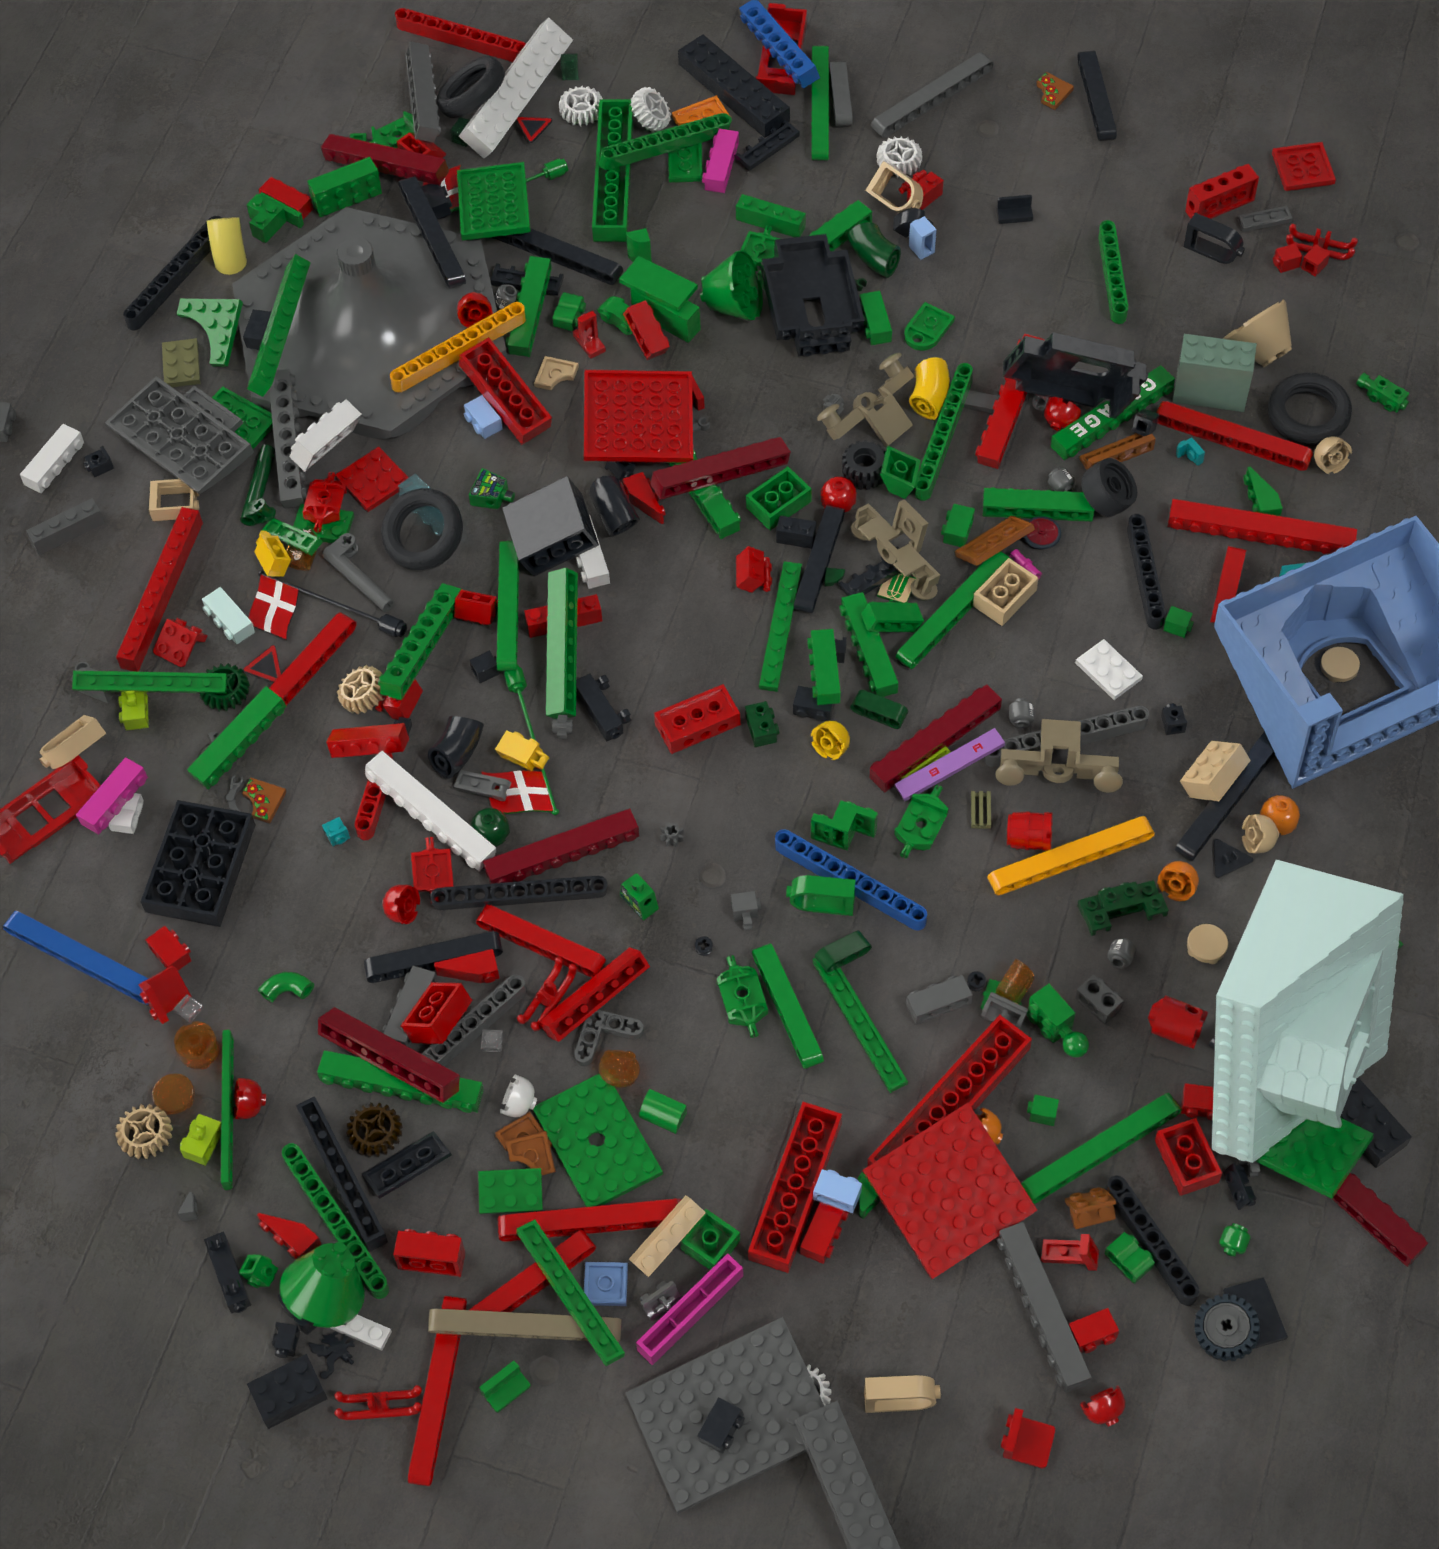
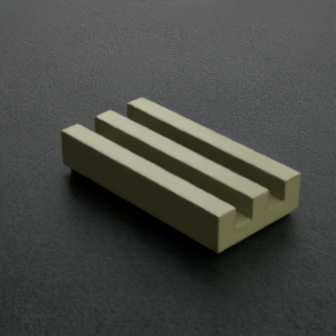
(981, 795)

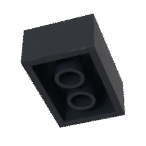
(287, 1391)

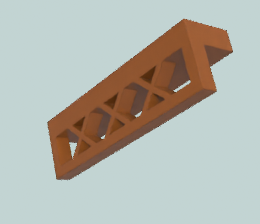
(1120, 450)

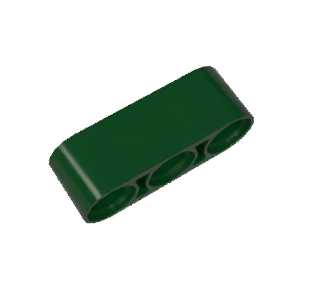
(879, 709)
(843, 951)

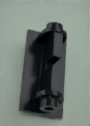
(1236, 1178)

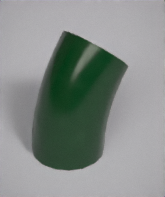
(874, 249)

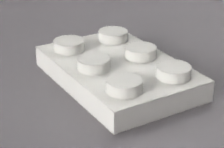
(1108, 669)

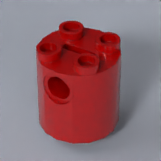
(1177, 1021)

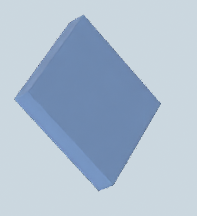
(606, 1283)

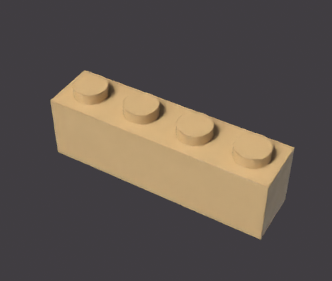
(667, 1235)

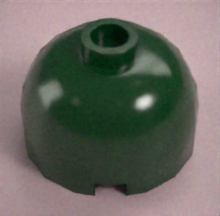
(491, 825)

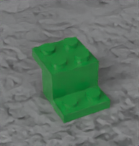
(846, 821)

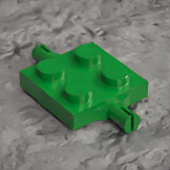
(760, 245)

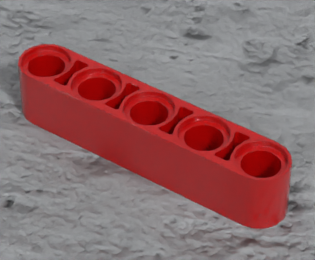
(1230, 577)
(369, 803)

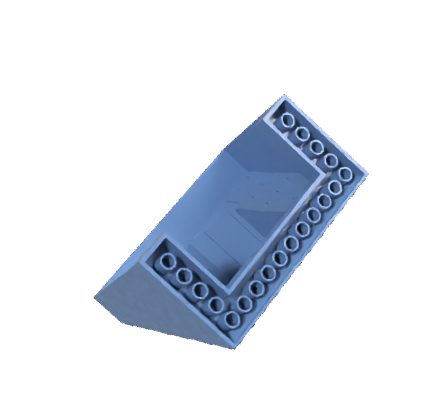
(1368, 594)

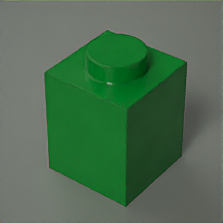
(1178, 622)
(1043, 1110)

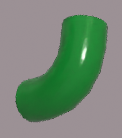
(286, 982)

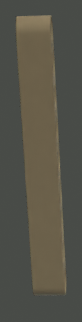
(512, 1324)

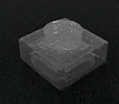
(188, 1008)
(492, 1040)

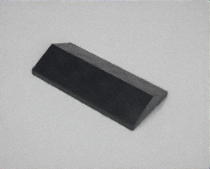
(406, 1165)

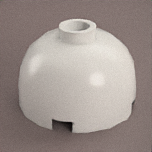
(518, 1097)

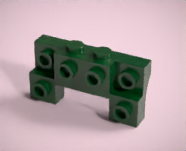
(1121, 901)

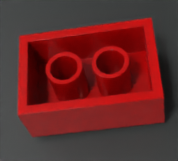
(436, 1013)
(1188, 1156)
(429, 1252)

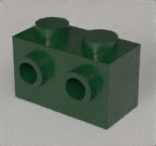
(761, 724)

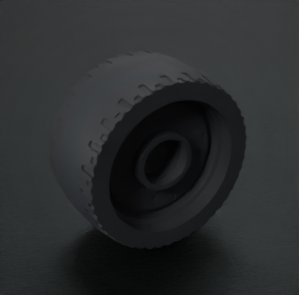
(1109, 487)

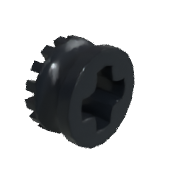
(699, 941)
(972, 985)

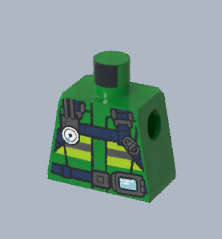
(490, 491)
(636, 893)

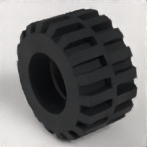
(863, 453)

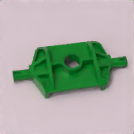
(386, 134)
(922, 808)
(747, 1009)

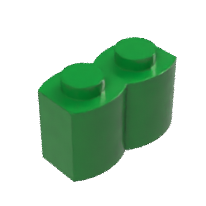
(568, 311)
(1130, 1257)

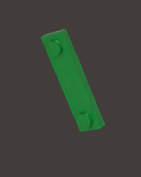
(293, 536)

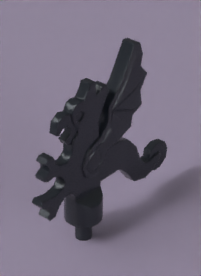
(337, 1350)

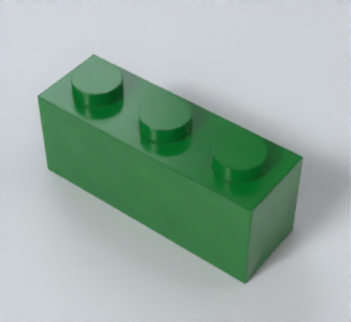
(875, 318)
(892, 617)

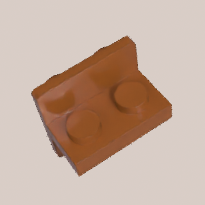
(1091, 1207)

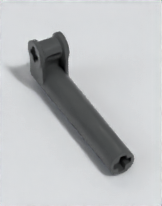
(339, 556)

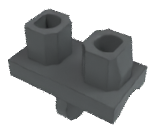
(660, 1300)

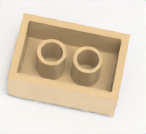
(1005, 591)
(1215, 770)

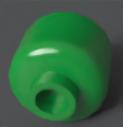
(1234, 1239)

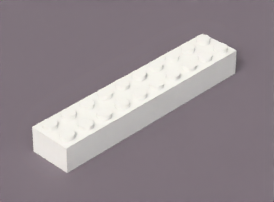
(519, 85)

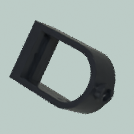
(1216, 230)

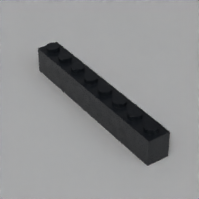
(342, 1174)

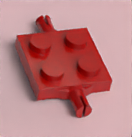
(432, 868)

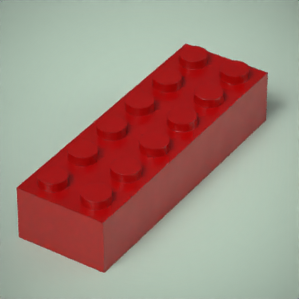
(505, 390)

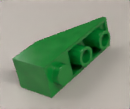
(1263, 496)

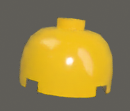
(830, 739)

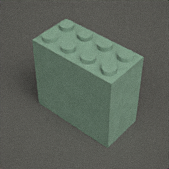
(1214, 372)

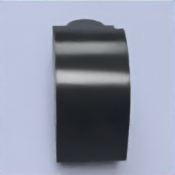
(904, 218)

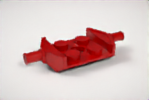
(327, 509)

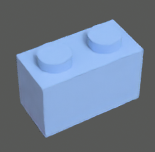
(922, 237)
(483, 417)
(837, 1190)

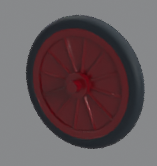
(1046, 533)

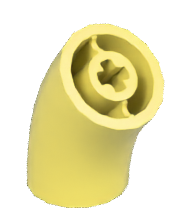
(227, 245)

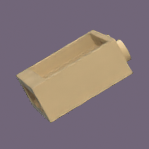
(165, 487)

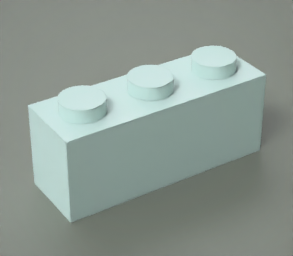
(228, 616)

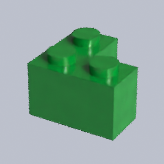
(266, 217)

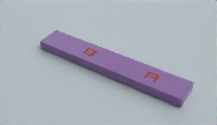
(950, 764)

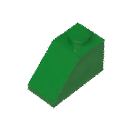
(868, 1198)

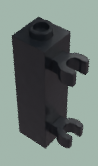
(599, 708)
(227, 1273)

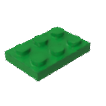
(330, 531)
(510, 1191)

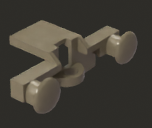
(888, 421)
(907, 520)
(1059, 735)

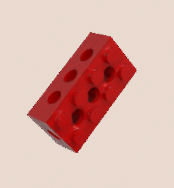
(1223, 192)
(697, 719)

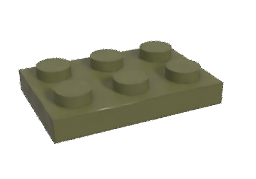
(181, 362)

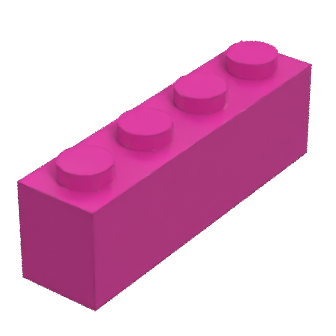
(721, 160)
(112, 796)

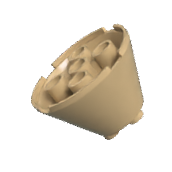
(1269, 331)

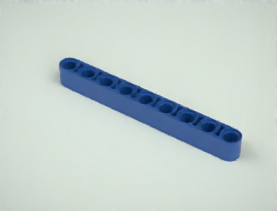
(846, 871)
(75, 954)

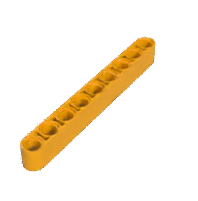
(450, 350)
(1070, 855)

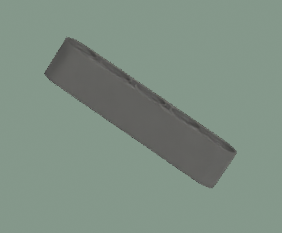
(840, 93)

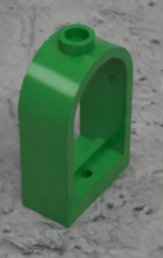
(822, 894)

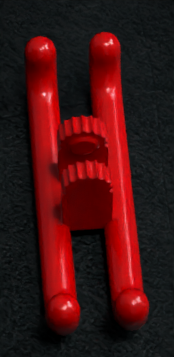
(1322, 242)
(548, 994)
(378, 1404)

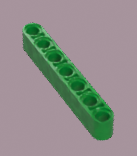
(1113, 272)
(787, 1006)

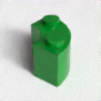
(612, 313)

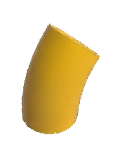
(930, 387)

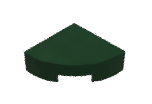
(833, 576)

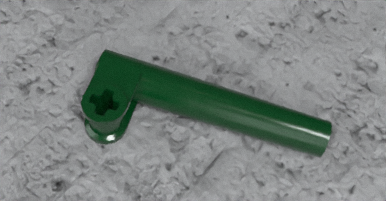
(255, 507)

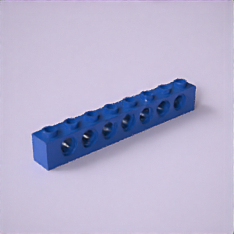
(779, 43)

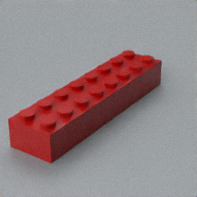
(793, 1187)

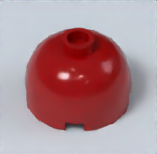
(473, 308)
(1060, 414)
(839, 493)
(401, 903)
(247, 1098)
(1105, 1406)

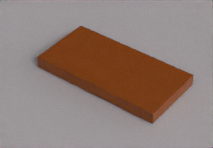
(994, 540)

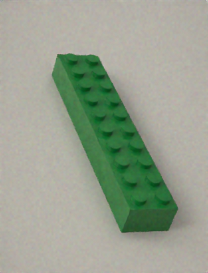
(612, 185)

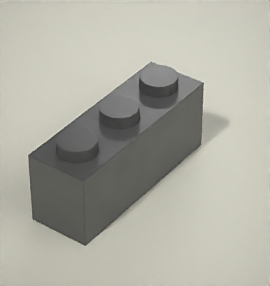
(939, 999)

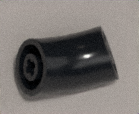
(613, 505)
(455, 746)

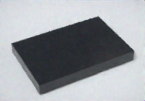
(1259, 1296)

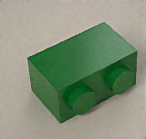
(958, 525)

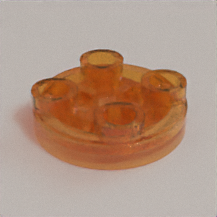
(619, 1068)
(173, 1093)

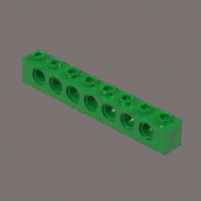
(419, 643)

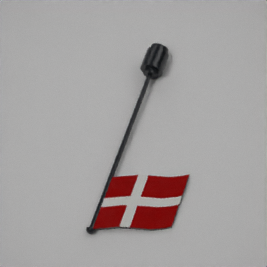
(278, 601)

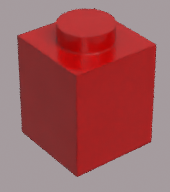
(1287, 258)
(1315, 260)

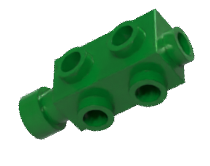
(1384, 392)

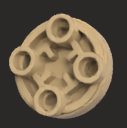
(1340, 664)
(1207, 943)

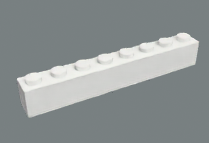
(429, 810)

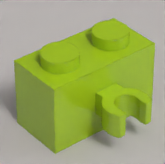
(134, 710)
(201, 1139)

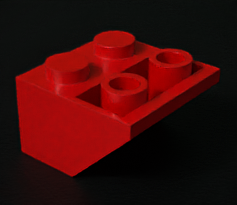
(409, 143)

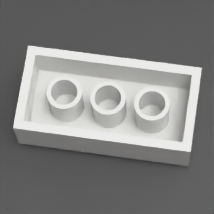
(325, 434)

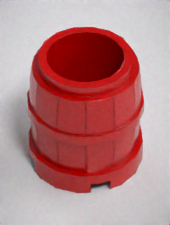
(1030, 830)

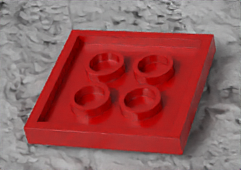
(1303, 166)
(372, 479)

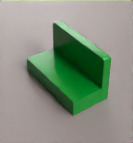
(504, 1386)

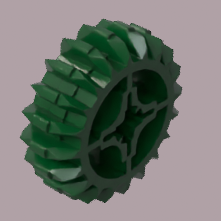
(231, 698)

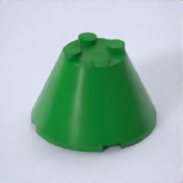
(734, 287)
(323, 1286)

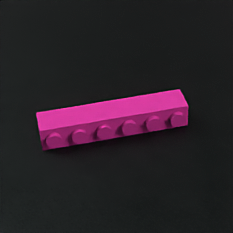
(689, 1309)

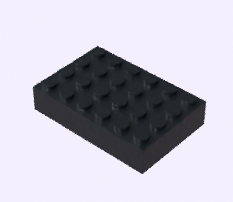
(198, 863)

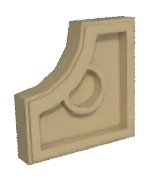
(555, 371)

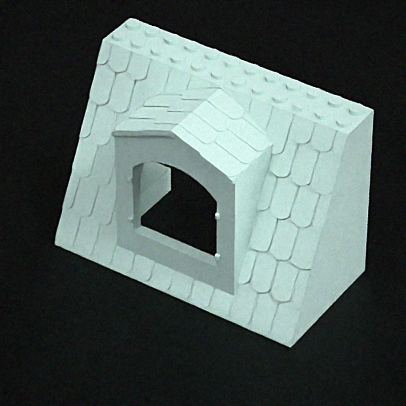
(1302, 1006)

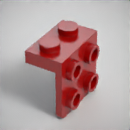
(177, 641)
(163, 992)
(1027, 1440)

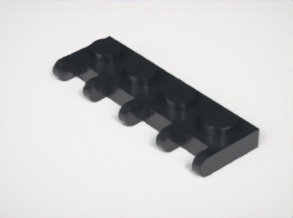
(768, 146)
(513, 277)
(870, 579)

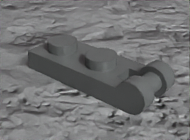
(482, 785)

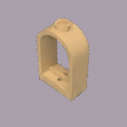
(882, 178)
(71, 742)
(900, 1393)

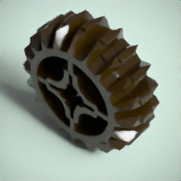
(362, 1121)

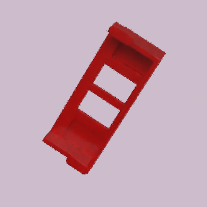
(794, 24)
(70, 782)

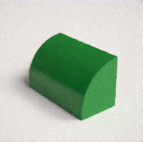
(638, 244)
(662, 1111)

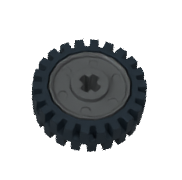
(1230, 1343)

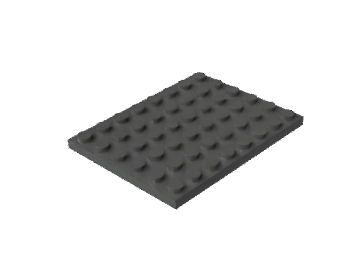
(755, 1373)

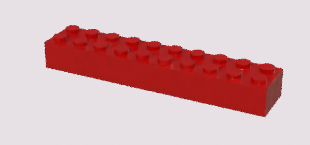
(965, 1082)

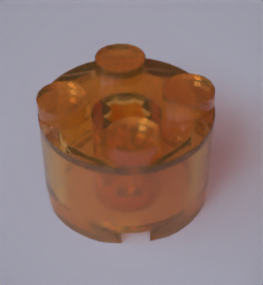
(196, 1045)

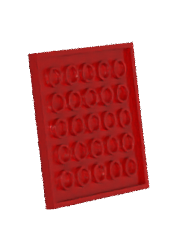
(638, 416)
(949, 1190)

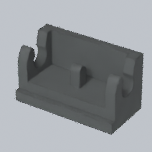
(1001, 1006)

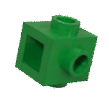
(258, 1271)

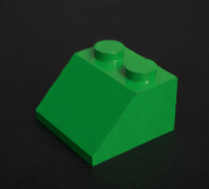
(899, 472)

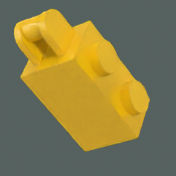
(272, 554)
(521, 751)

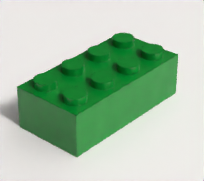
(344, 187)

